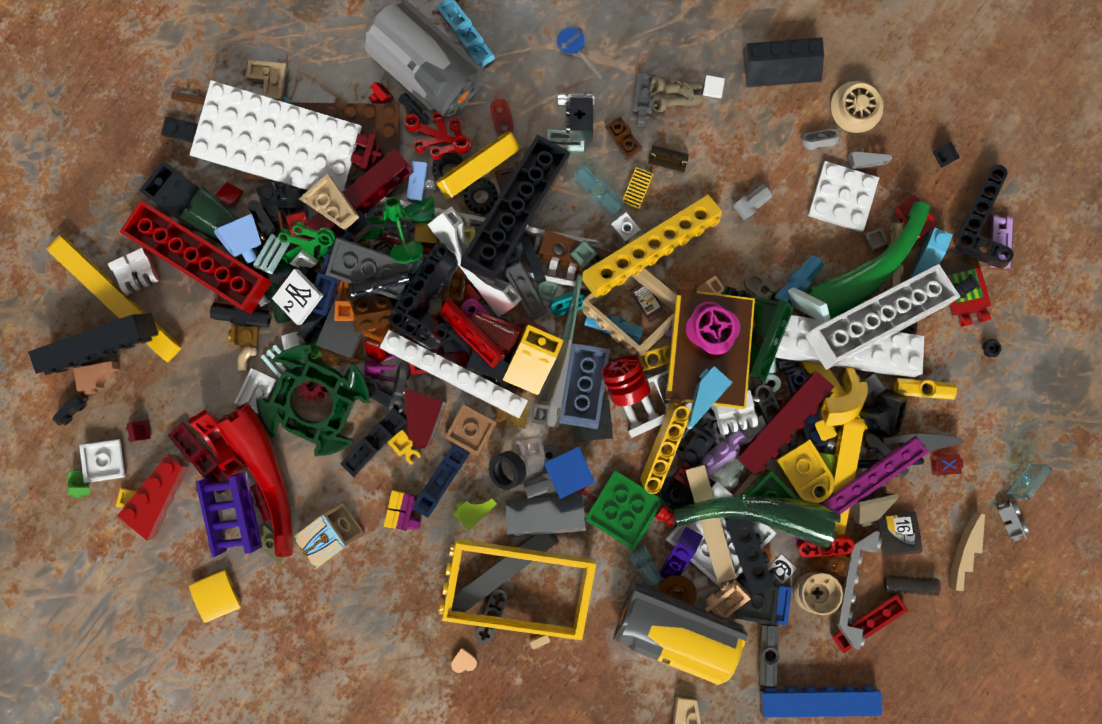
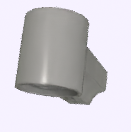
(749, 204)

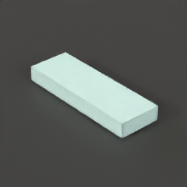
(809, 305)

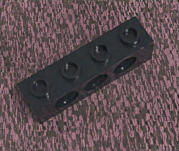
(765, 579)

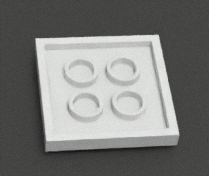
(843, 196)

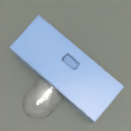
(419, 182)

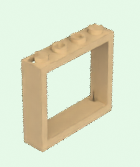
(658, 289)

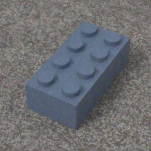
(584, 386)

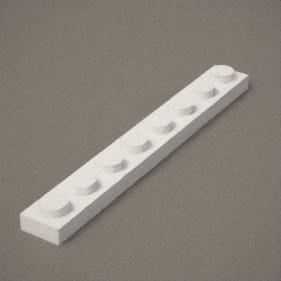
(453, 374)

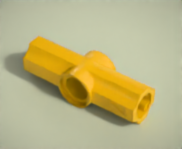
(936, 389)

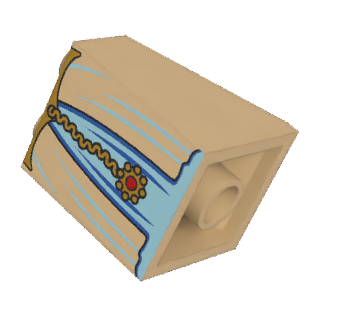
(328, 535)

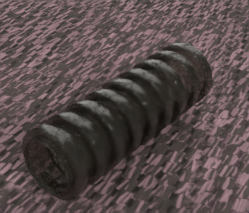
(912, 585)

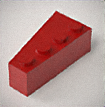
(150, 503)

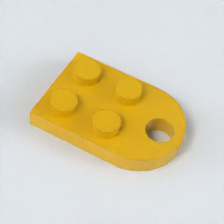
(806, 471)

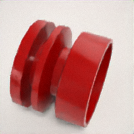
(626, 380)

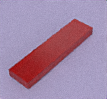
(471, 333)

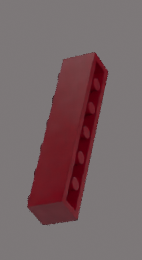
(369, 188)
(785, 422)

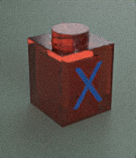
(946, 464)

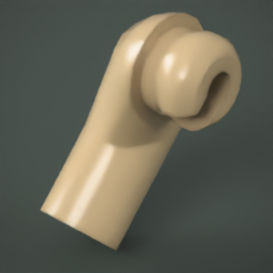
(243, 356)

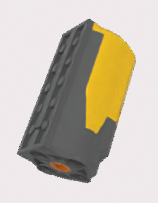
(680, 634)

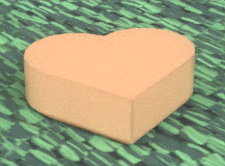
(463, 661)

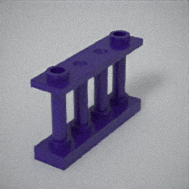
(244, 509)

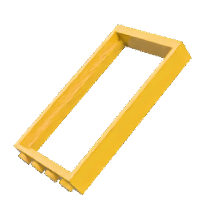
(511, 624)

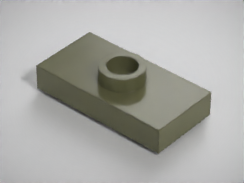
(267, 540)

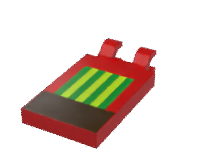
(976, 301)

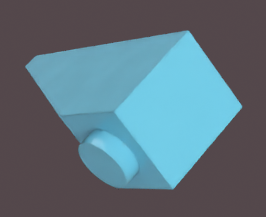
(931, 251)
(707, 391)

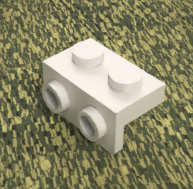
(729, 474)

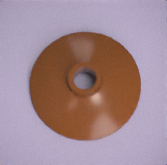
(688, 590)

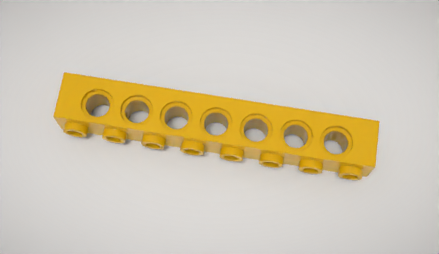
(703, 208)

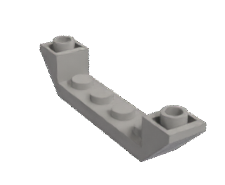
(854, 635)

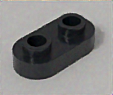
(65, 414)

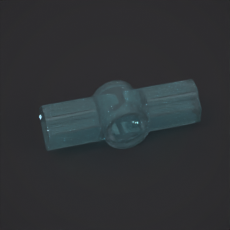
(607, 200)

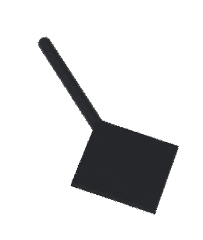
(363, 226)

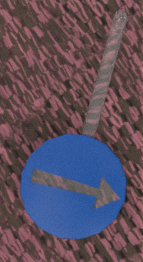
(571, 42)

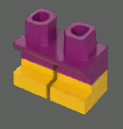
(401, 519)

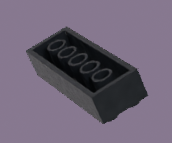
(93, 344)

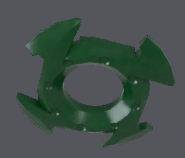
(343, 393)

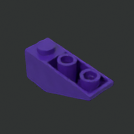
(681, 553)

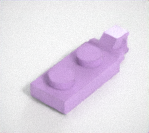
(723, 452)

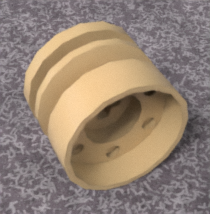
(828, 596)

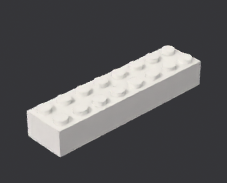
(882, 316)
(896, 355)

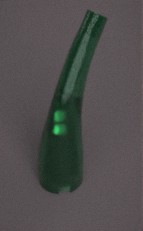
(207, 214)
(793, 516)

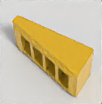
(826, 432)

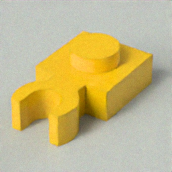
(403, 446)

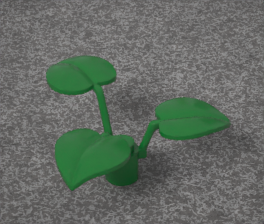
(394, 210)

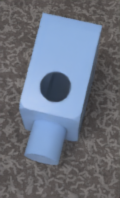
(240, 238)

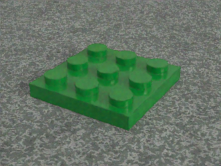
(624, 510)

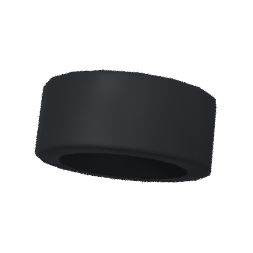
(517, 466)

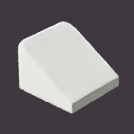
(290, 340)

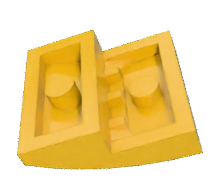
(214, 595)

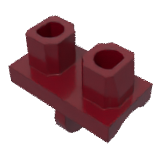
(362, 159)

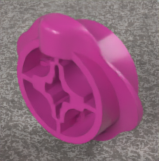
(731, 323)

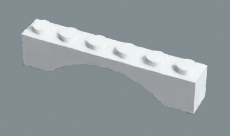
(450, 231)

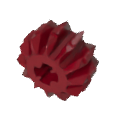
(310, 394)

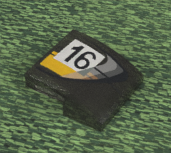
(899, 534)

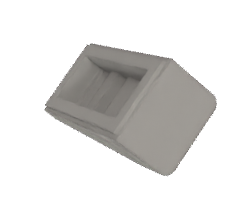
(862, 160)

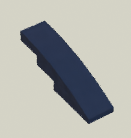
(326, 284)

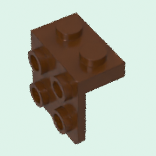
(370, 311)

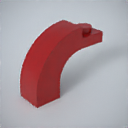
(225, 456)

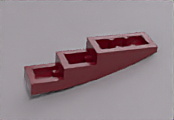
(197, 454)

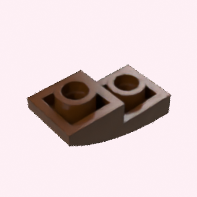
(623, 138)

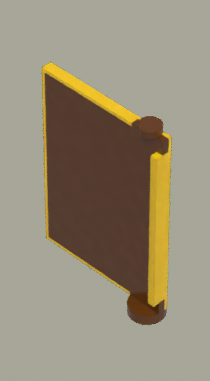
(689, 360)

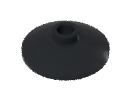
(681, 492)

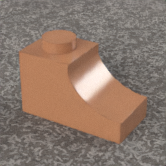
(92, 377)

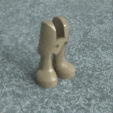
(683, 90)

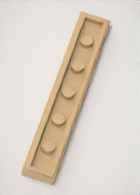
(711, 527)

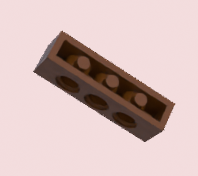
(546, 251)

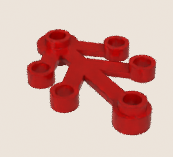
(438, 136)

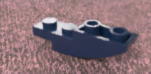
(809, 429)

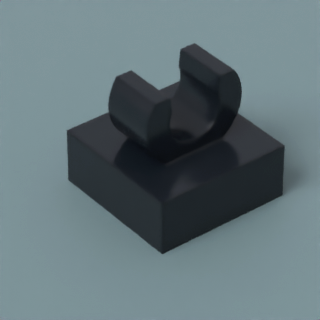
(946, 154)

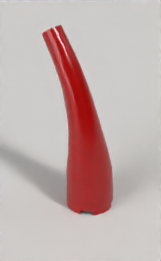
(253, 446)

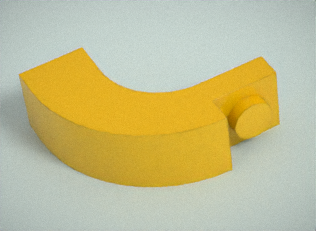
(846, 408)

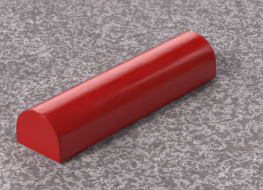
(873, 620)

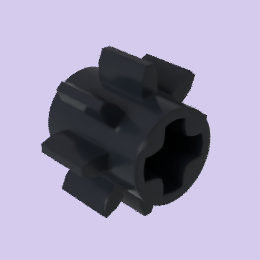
(786, 365)

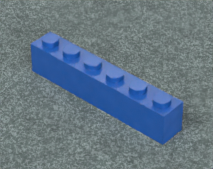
(820, 701)

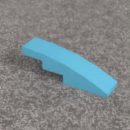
(465, 32)

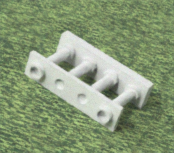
(654, 419)

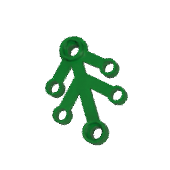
(323, 237)

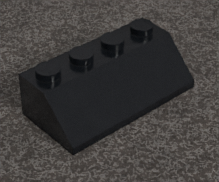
(783, 62)

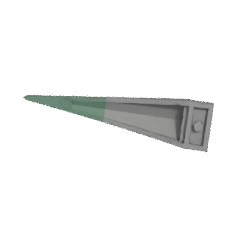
(553, 388)

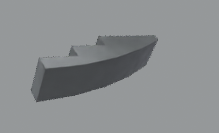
(930, 441)

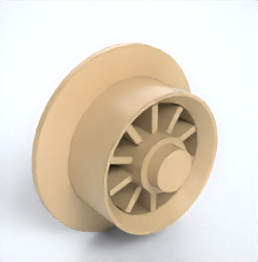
(856, 106)

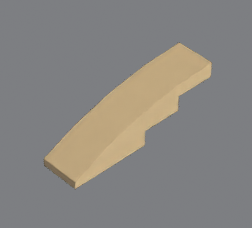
(970, 543)

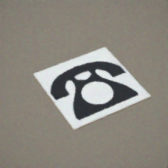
(782, 569)

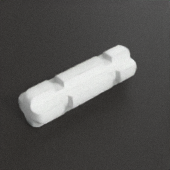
(563, 98)

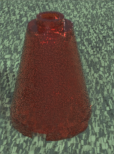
(499, 331)

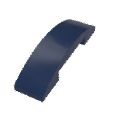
(440, 480)

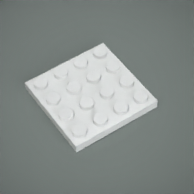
(702, 558)

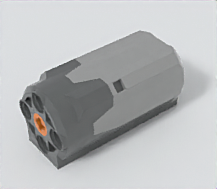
(422, 57)

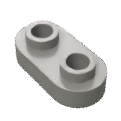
(820, 138)

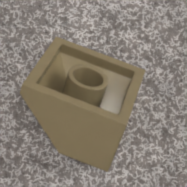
(872, 507)

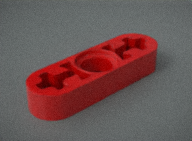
(833, 549)

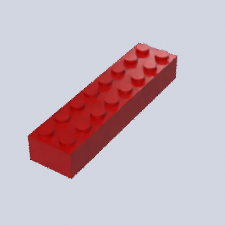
(195, 257)

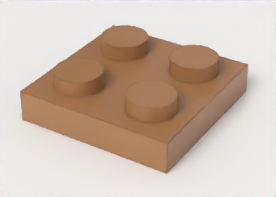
(470, 430)

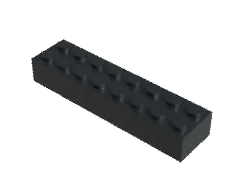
(515, 209)

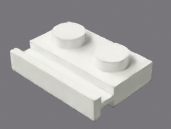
(255, 386)

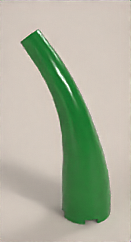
(854, 286)

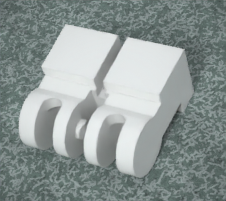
(135, 262)
(726, 415)

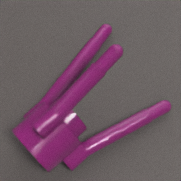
(374, 368)

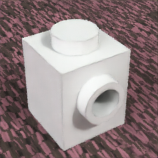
(625, 228)

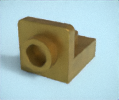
(243, 335)

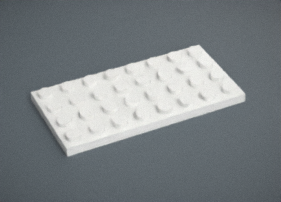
(273, 138)

